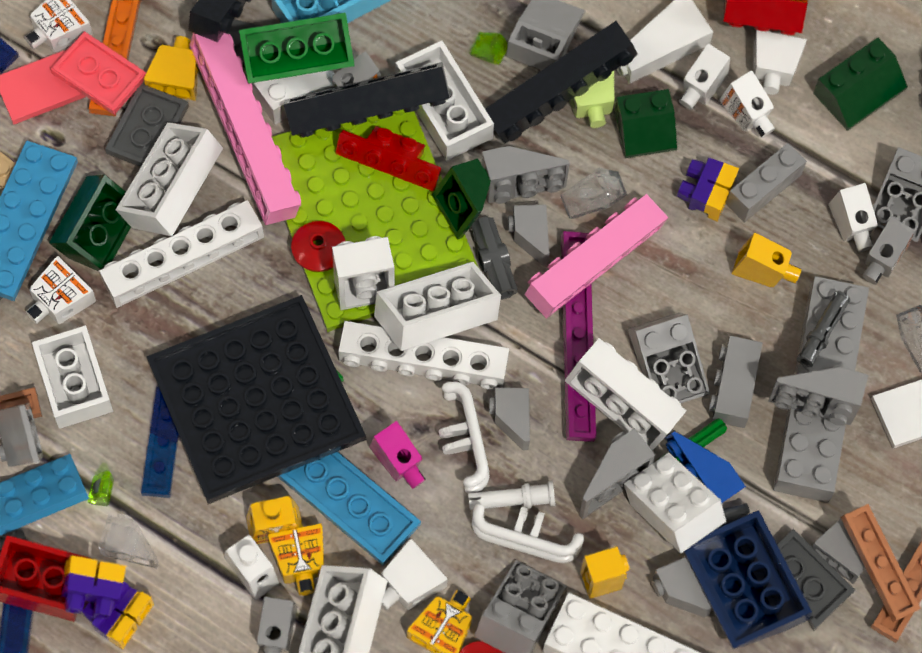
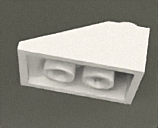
(274, 92)

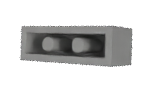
(766, 182)
(736, 381)

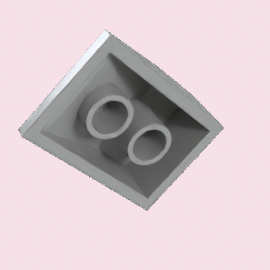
(19, 436)
(623, 460)

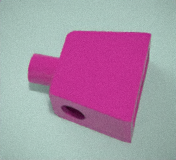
(395, 444)

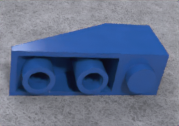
(707, 467)

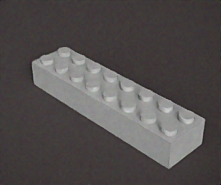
(809, 444)

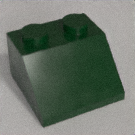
(646, 123)
(462, 195)

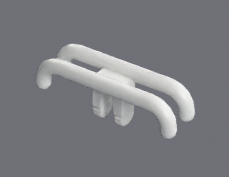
(461, 393)
(525, 543)

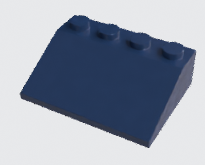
(747, 581)

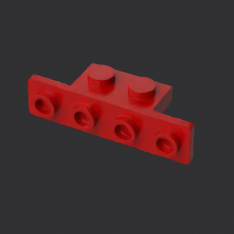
(390, 155)

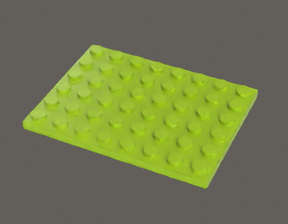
(368, 205)

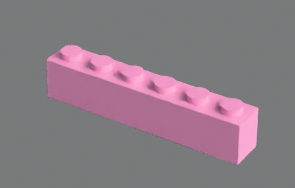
(595, 256)

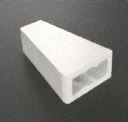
(667, 38)

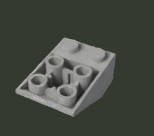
(544, 32)
(522, 173)
(902, 193)
(670, 356)
(822, 393)
(520, 610)

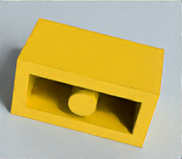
(604, 572)

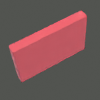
(98, 73)
(35, 89)

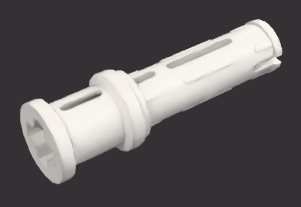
(524, 496)

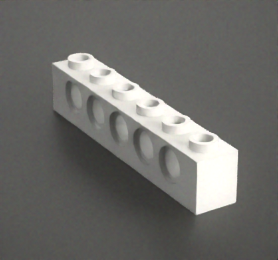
(175, 266)
(464, 352)

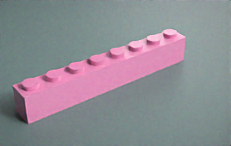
(246, 128)

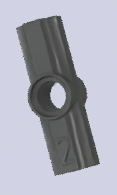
(494, 256)

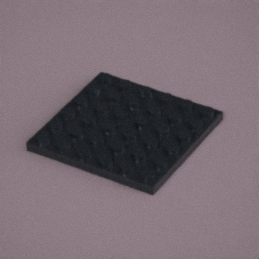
(255, 399)

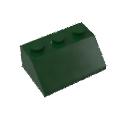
(861, 84)
(92, 226)

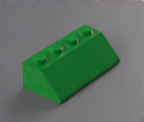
(296, 48)

